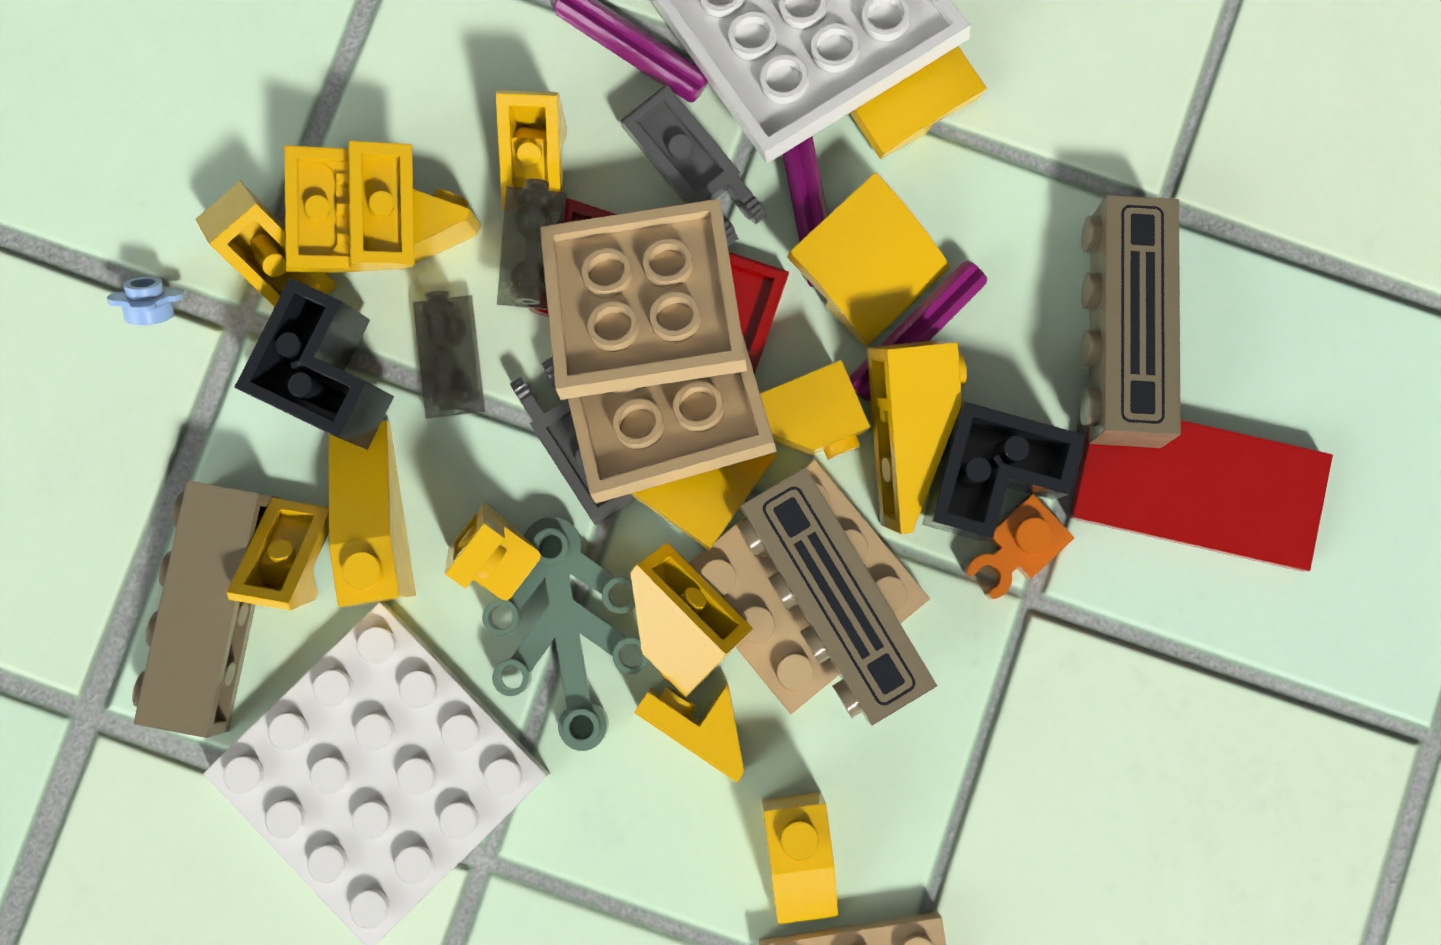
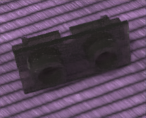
(521, 249)
(448, 355)

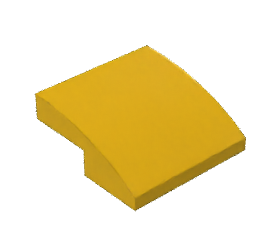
(918, 102)
(349, 207)
(869, 259)
(706, 501)

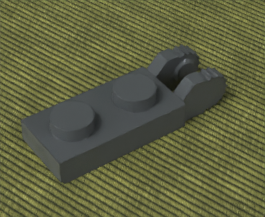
(688, 155)
(559, 438)

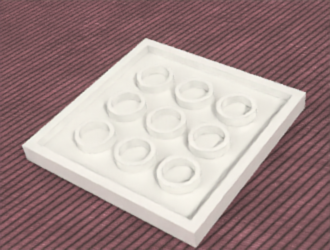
(808, 62)
(376, 774)

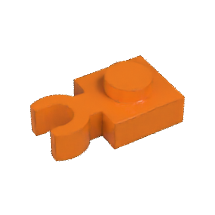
(1024, 542)

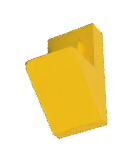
(530, 138)
(491, 554)
(282, 556)
(711, 739)

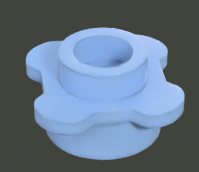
(146, 301)

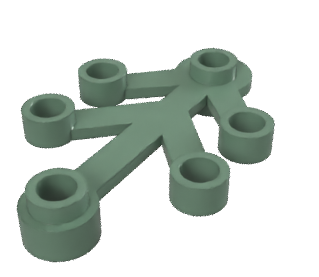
(565, 621)

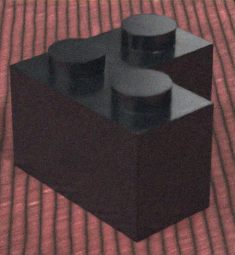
(304, 362)
(988, 455)

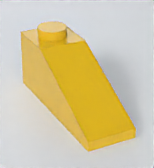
(913, 413)
(367, 523)

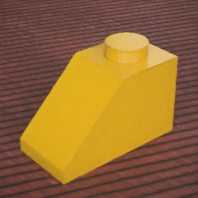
(254, 243)
(816, 412)
(682, 620)
(800, 857)

